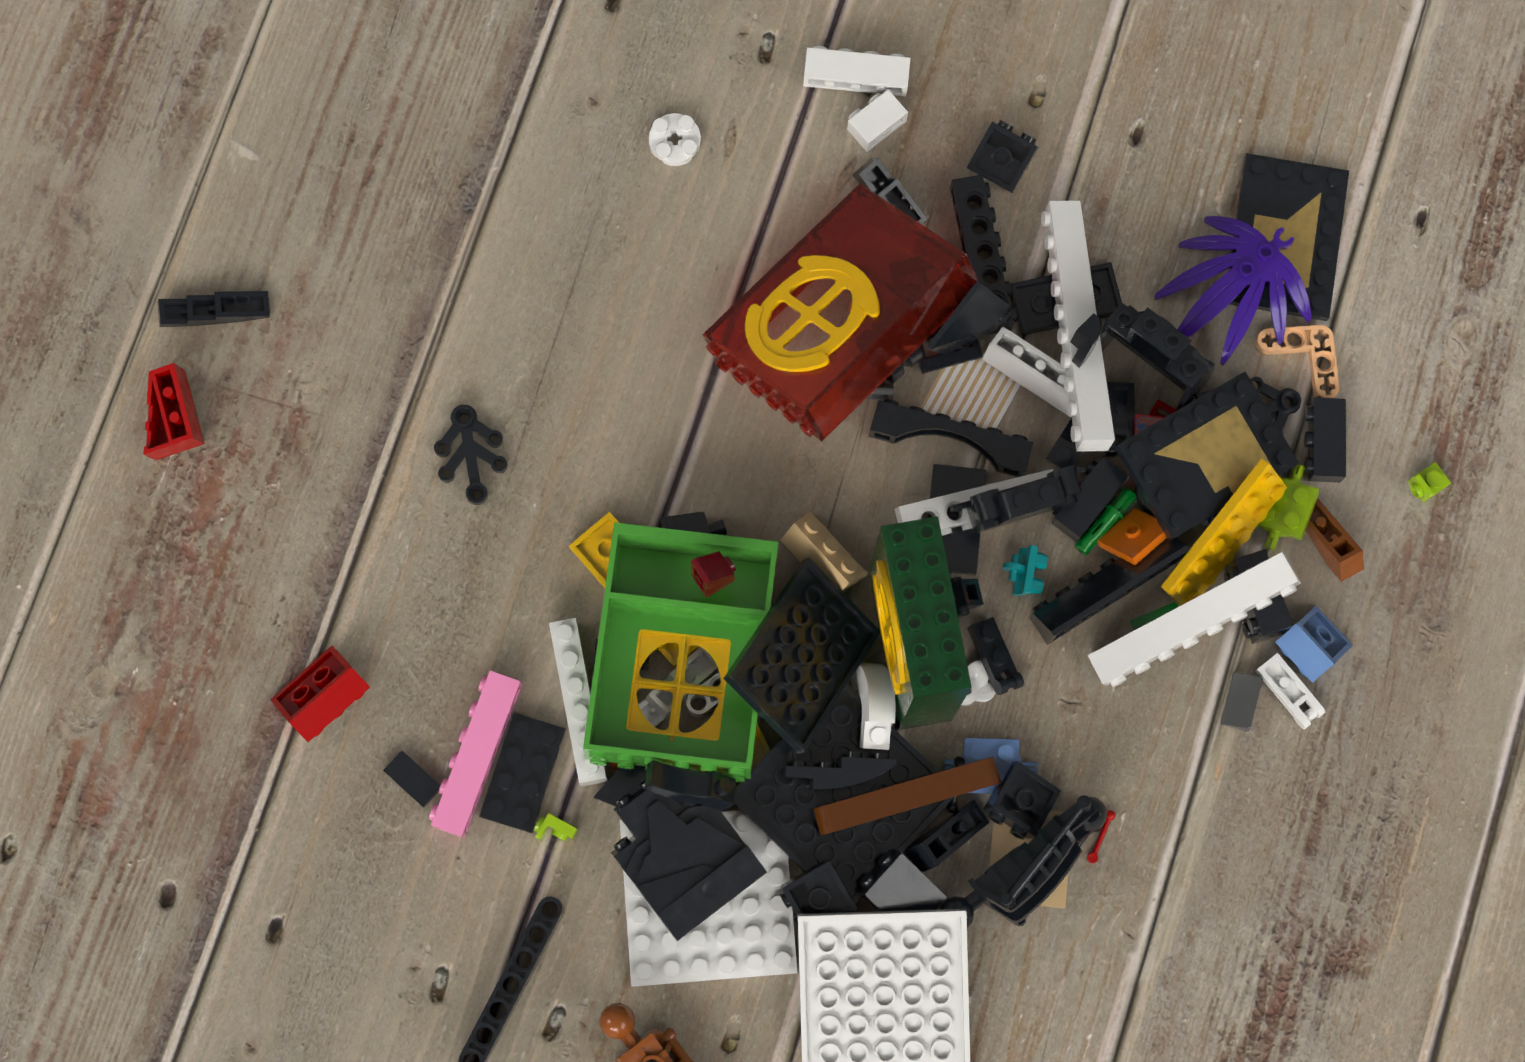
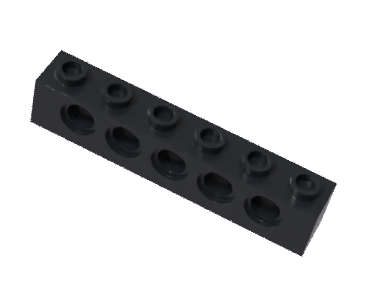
(974, 189)

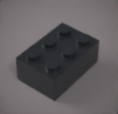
(1269, 621)

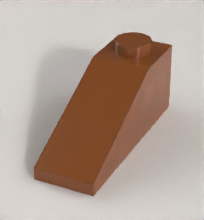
(1334, 543)

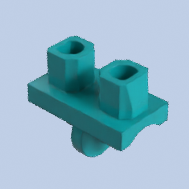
(1022, 570)

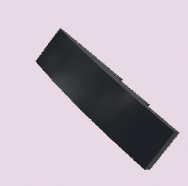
(214, 309)

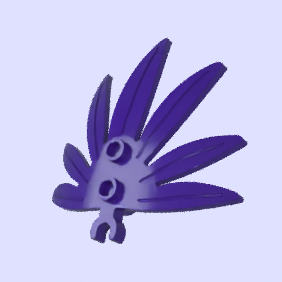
(1252, 266)

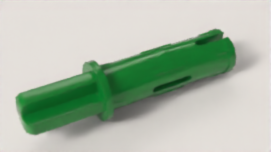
(1106, 521)

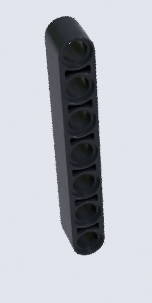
(523, 975)

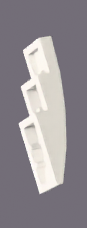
(658, 703)

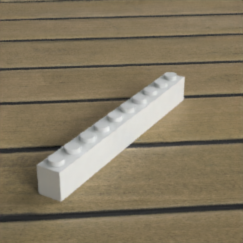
(1074, 305)

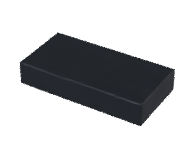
(412, 779)

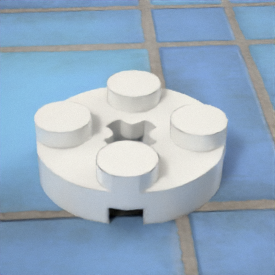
(665, 150)

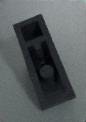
(946, 837)

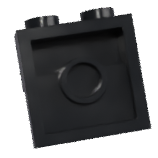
(1003, 155)
(1022, 801)
(817, 892)

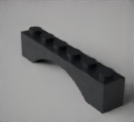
(1004, 452)

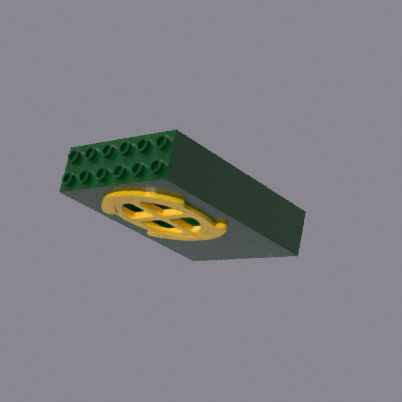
(918, 623)

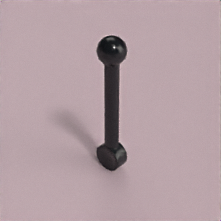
(952, 807)

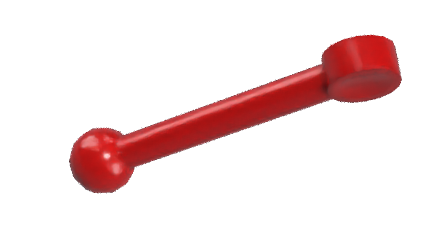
(1093, 857)

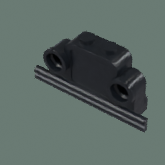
(1023, 501)

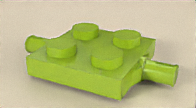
(1292, 512)

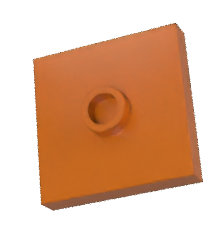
(1133, 537)

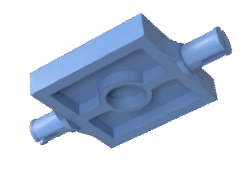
(1004, 752)

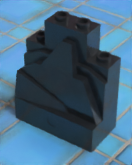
(1159, 346)
(682, 858)

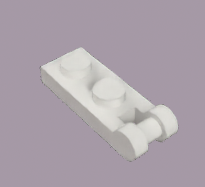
(1290, 690)

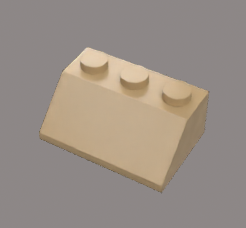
(813, 540)

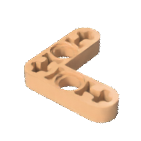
(1309, 345)

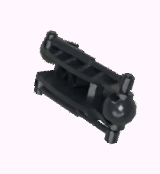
(1035, 869)

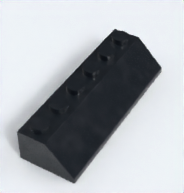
(1102, 589)

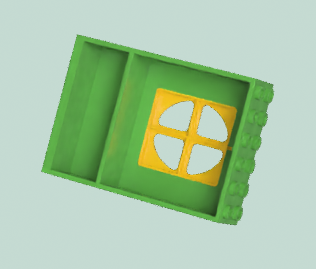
(656, 603)

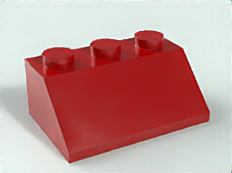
(320, 694)

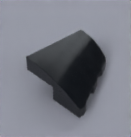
(1086, 339)

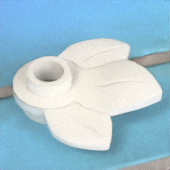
(981, 689)

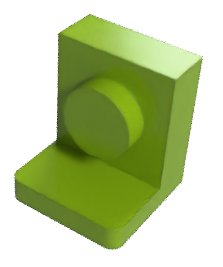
(1428, 482)
(560, 828)

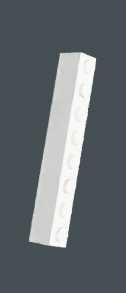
(1194, 619)

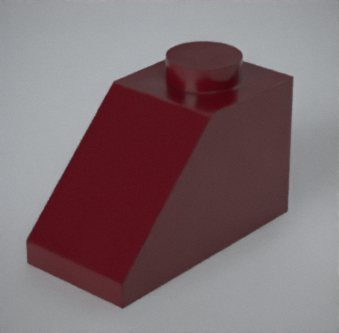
(712, 572)

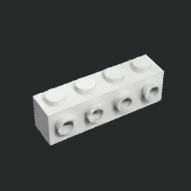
(856, 71)
(1028, 367)

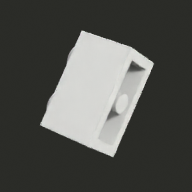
(876, 120)

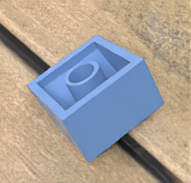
(1314, 644)

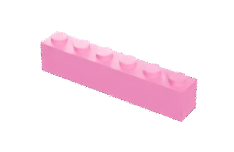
(476, 754)

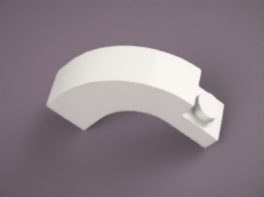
(878, 704)

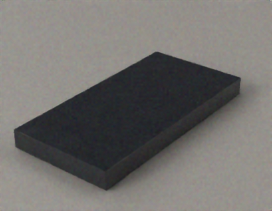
(1036, 305)
(959, 546)

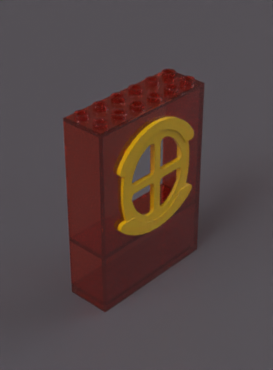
(901, 291)

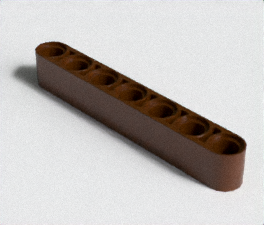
(907, 795)

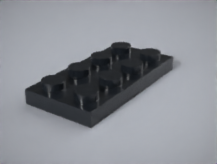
(522, 773)

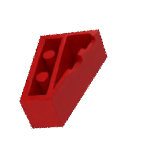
(171, 414)

